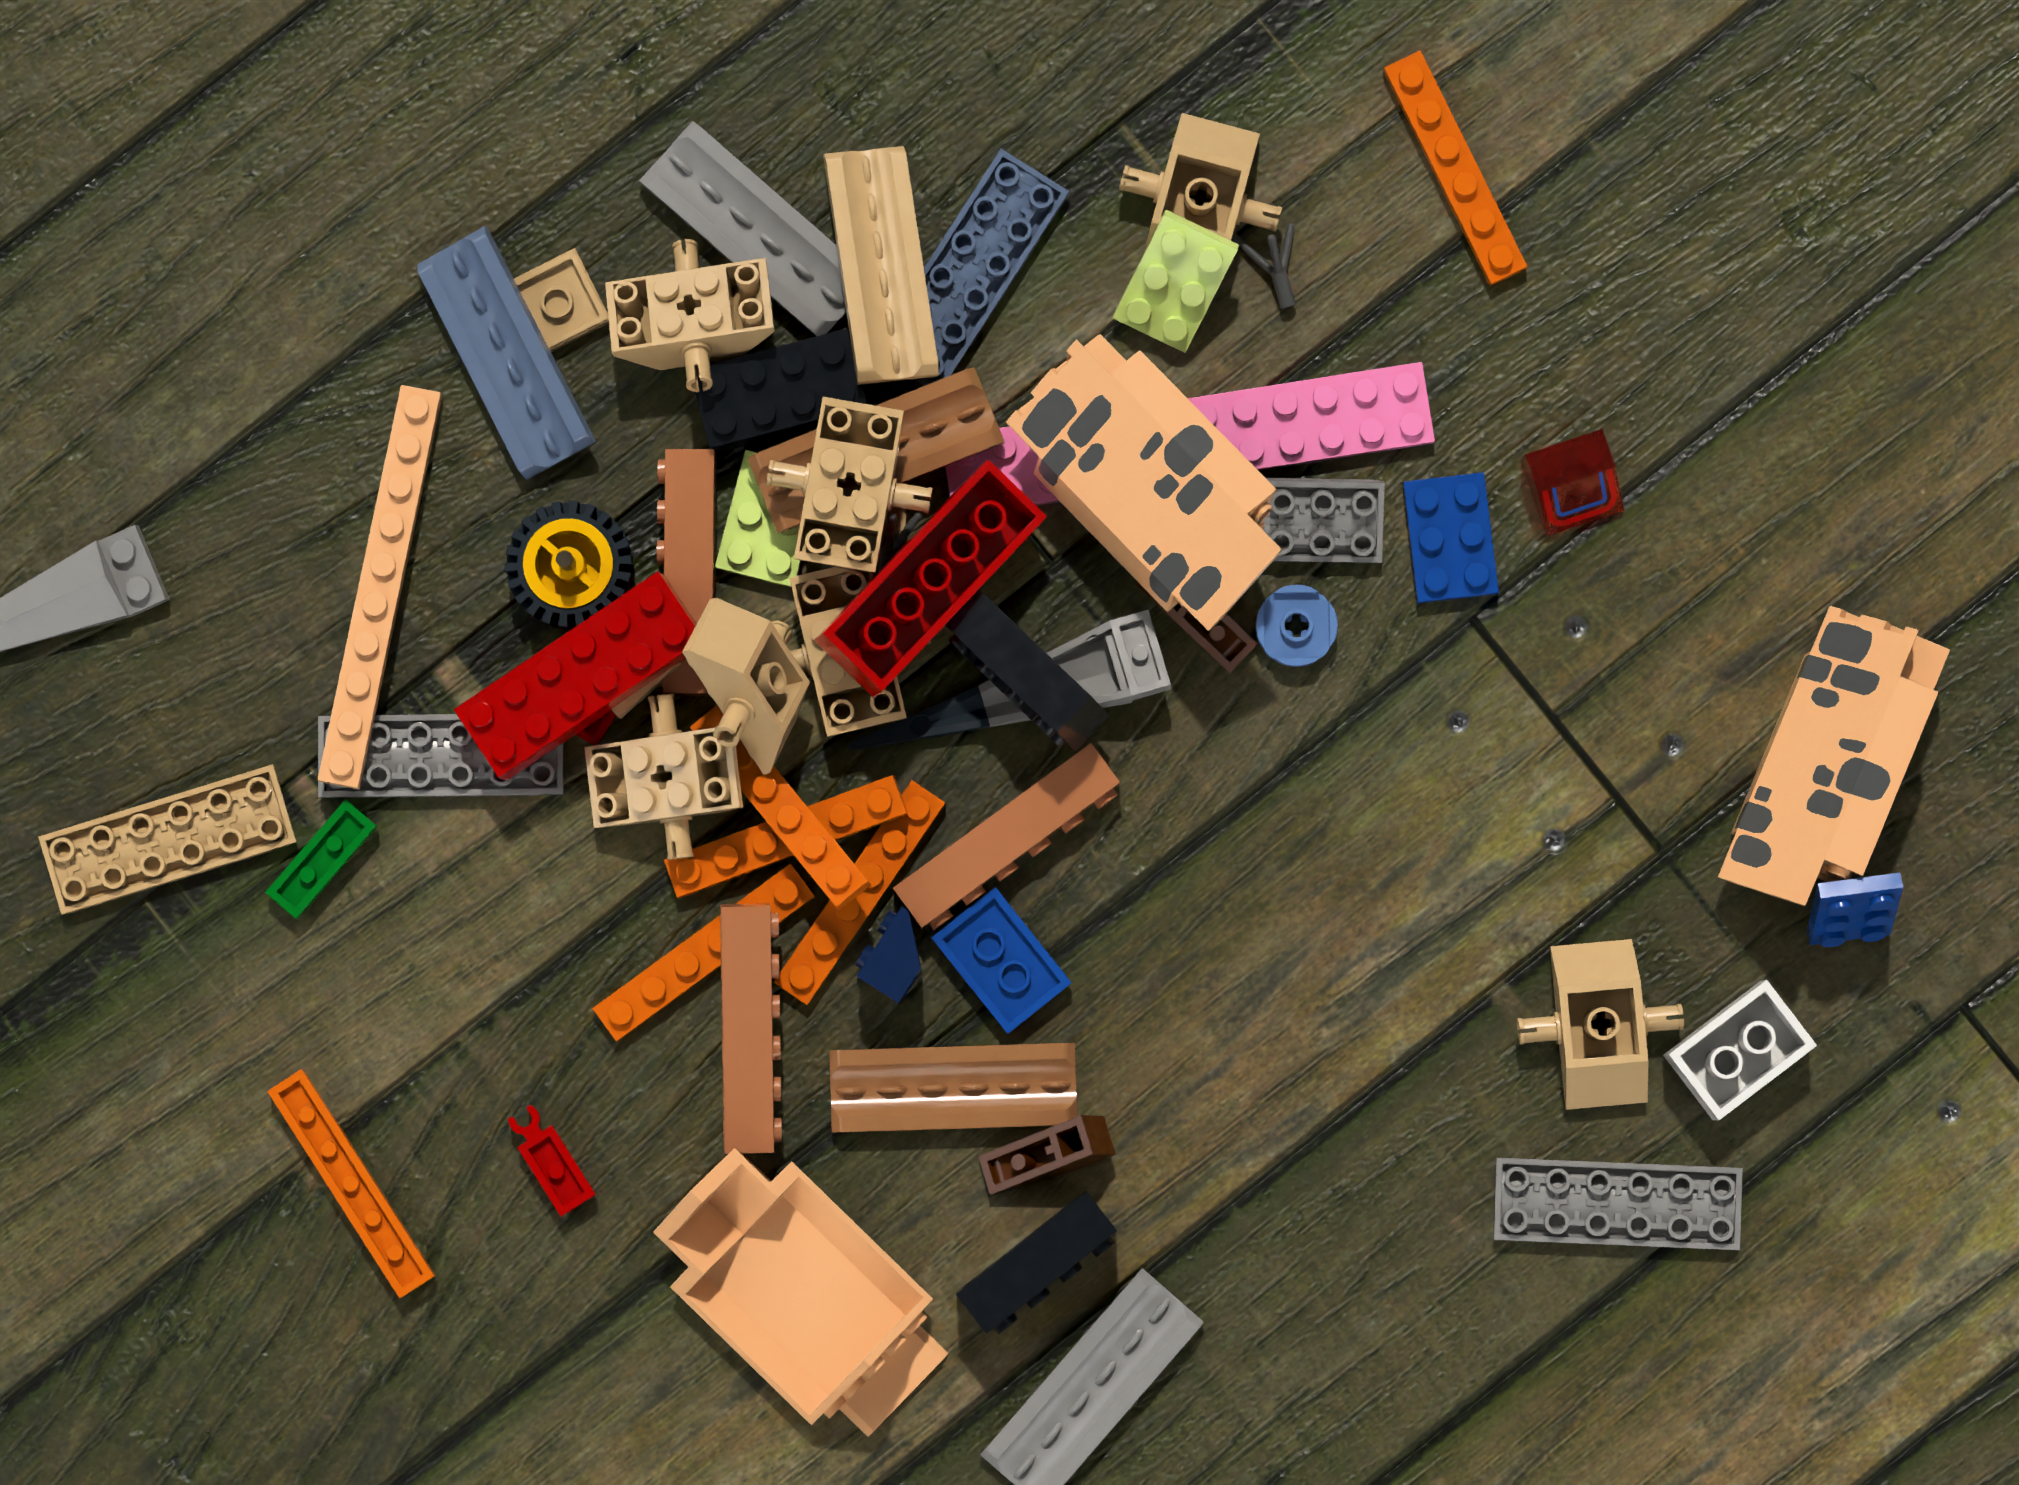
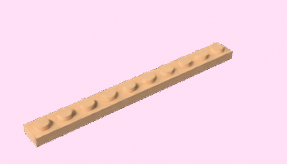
(380, 587)

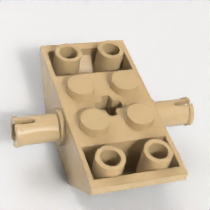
(1207, 159)
(690, 314)
(857, 444)
(749, 677)
(842, 700)
(663, 778)
(1606, 981)

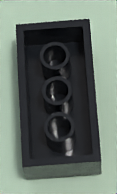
(776, 390)
(1025, 672)
(1036, 1262)

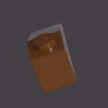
(1224, 641)
(1047, 1154)

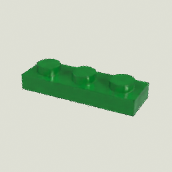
(321, 859)

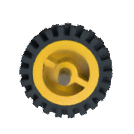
(568, 563)

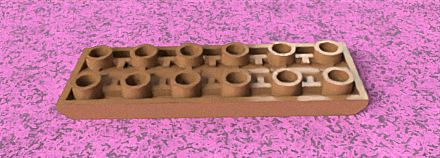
(939, 428)
(952, 1087)

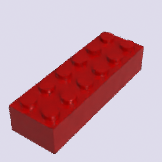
(930, 578)
(579, 677)

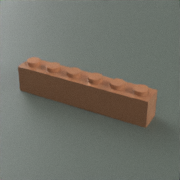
(688, 542)
(1007, 836)
(747, 1028)

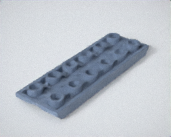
(985, 253)
(505, 353)

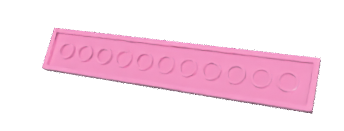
(1275, 424)

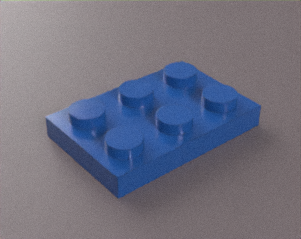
(1450, 538)
(1854, 909)
(1001, 960)

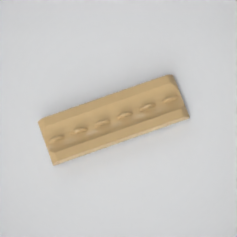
(881, 265)
(167, 839)

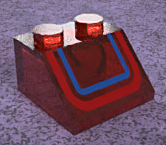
(1573, 482)

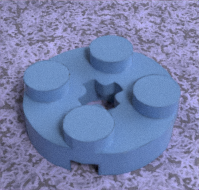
(1280, 643)

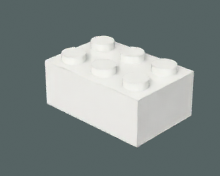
(1740, 1050)

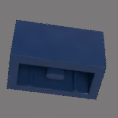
(895, 959)

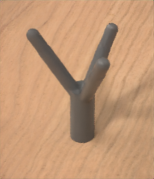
(1279, 269)
(891, 546)

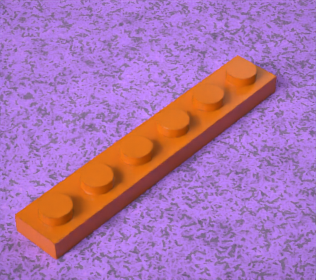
(1455, 168)
(795, 825)
(762, 847)
(880, 865)
(692, 959)
(351, 1183)

